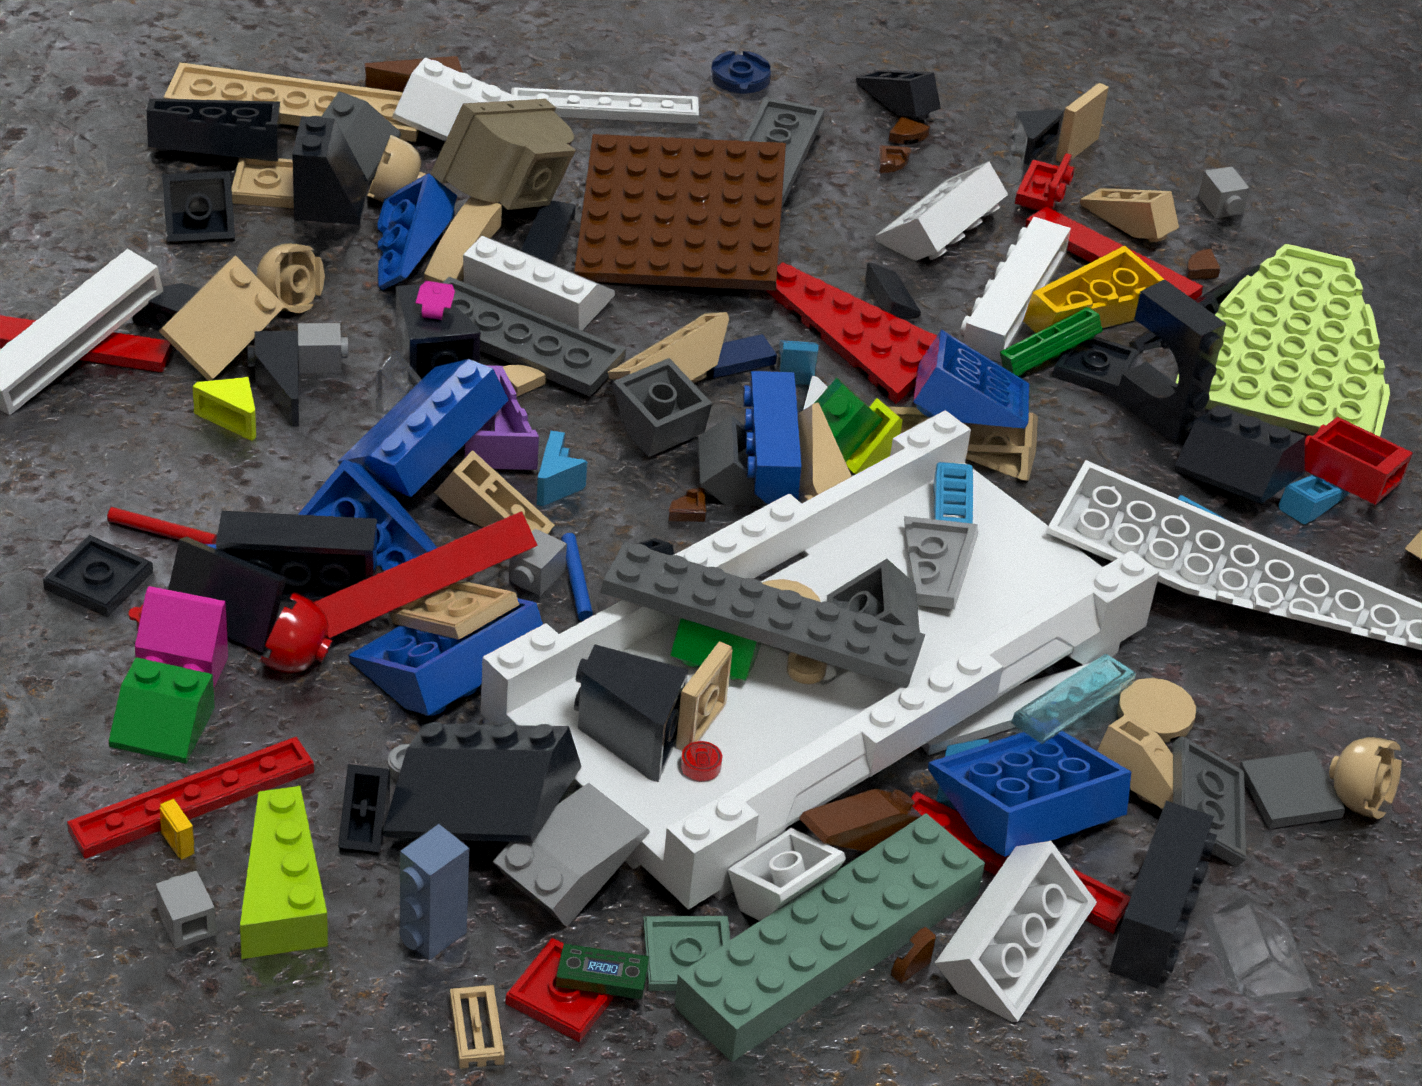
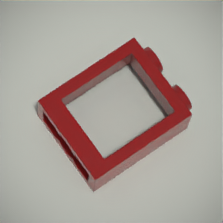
(1356, 460)

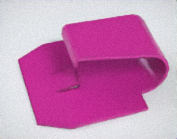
(434, 298)

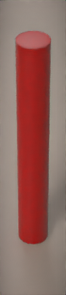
(158, 526)

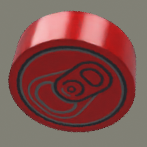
(701, 761)

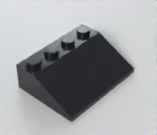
(482, 781)

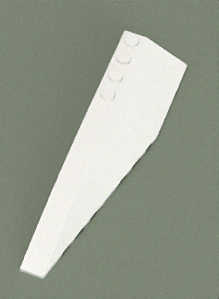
(1225, 560)

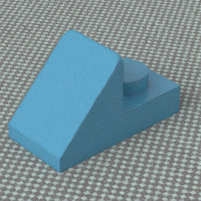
(798, 358)
(558, 472)

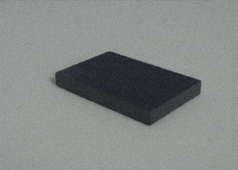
(248, 590)

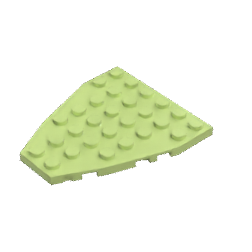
(1301, 346)

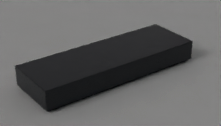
(549, 231)

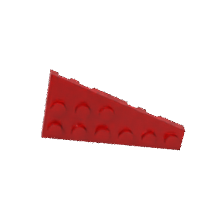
(856, 330)

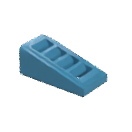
(953, 492)
(1310, 498)

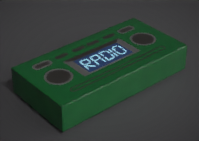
(602, 971)

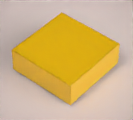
(177, 829)

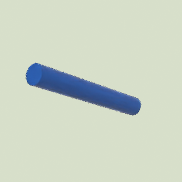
(577, 577)

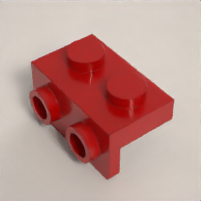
(1045, 184)

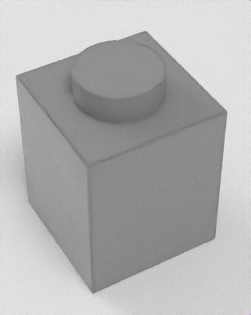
(1223, 192)
(321, 347)
(539, 566)
(185, 909)

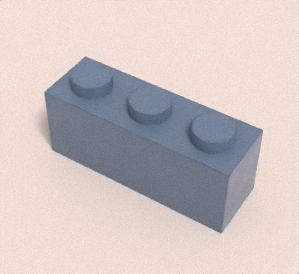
(433, 892)

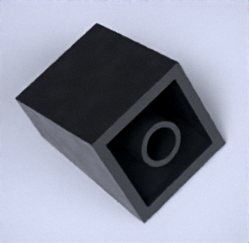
(326, 174)
(429, 341)
(630, 706)

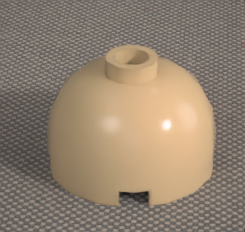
(396, 169)
(292, 275)
(1366, 775)

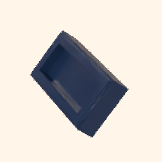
(744, 355)

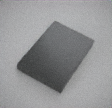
(1215, 788)

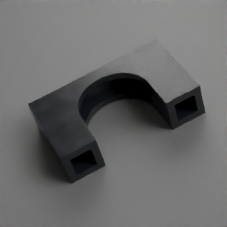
(1195, 341)

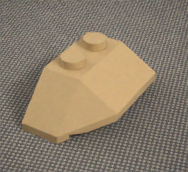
(691, 348)

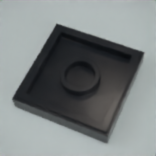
(1096, 365)
(98, 575)

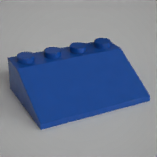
(969, 386)
(429, 425)
(433, 670)
(1032, 791)

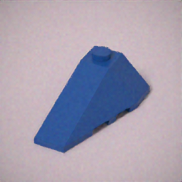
(411, 225)
(359, 494)

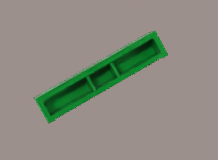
(1051, 341)

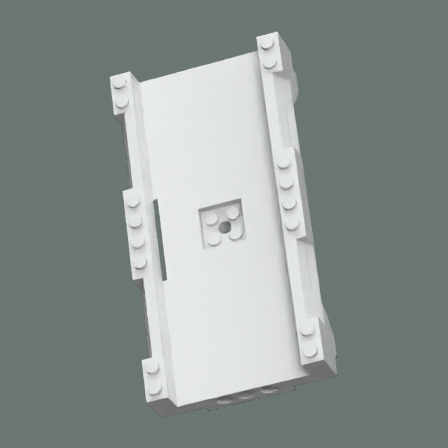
(804, 744)

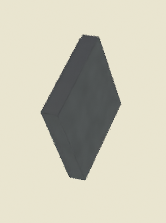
(1291, 789)

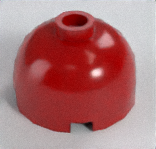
(298, 637)

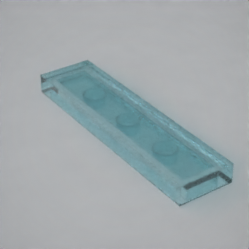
(1073, 698)

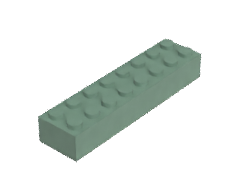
(827, 936)

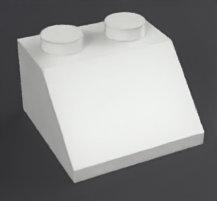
(781, 872)

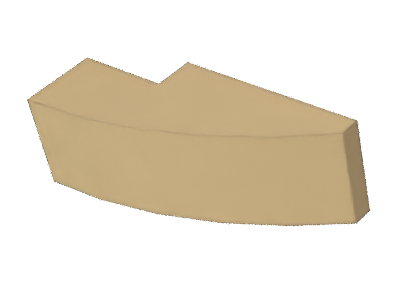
(472, 221)

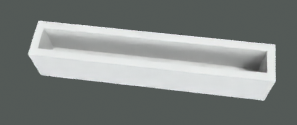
(1005, 299)
(75, 327)

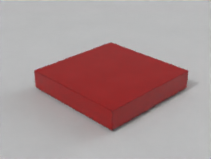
(560, 1008)

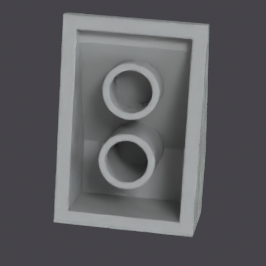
(572, 853)

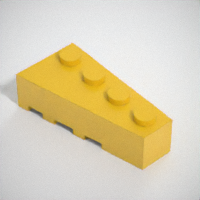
(1105, 286)

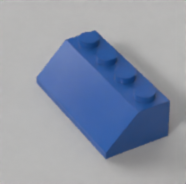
(773, 434)

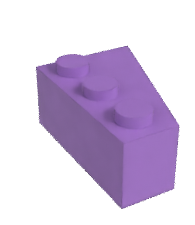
(506, 437)

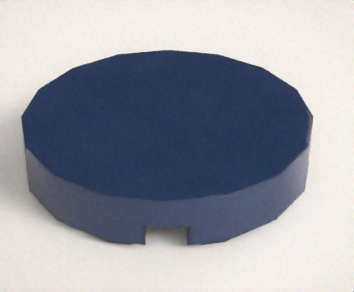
(741, 72)

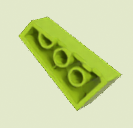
(283, 885)

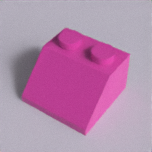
(183, 631)

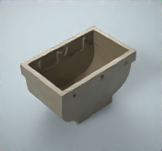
(507, 152)

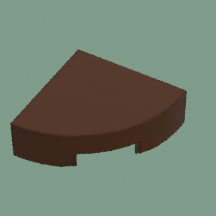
(908, 130)
(893, 158)
(1203, 265)
(689, 507)
(917, 958)

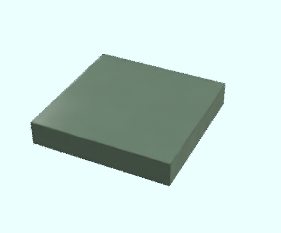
(678, 943)

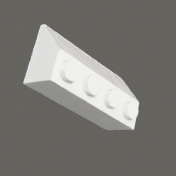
(436, 97)
(945, 214)
(534, 283)
(1017, 931)

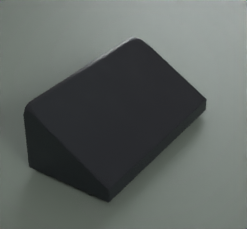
(890, 292)

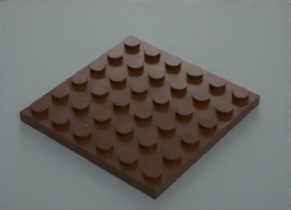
(682, 212)

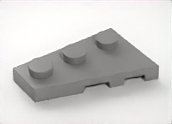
(939, 558)

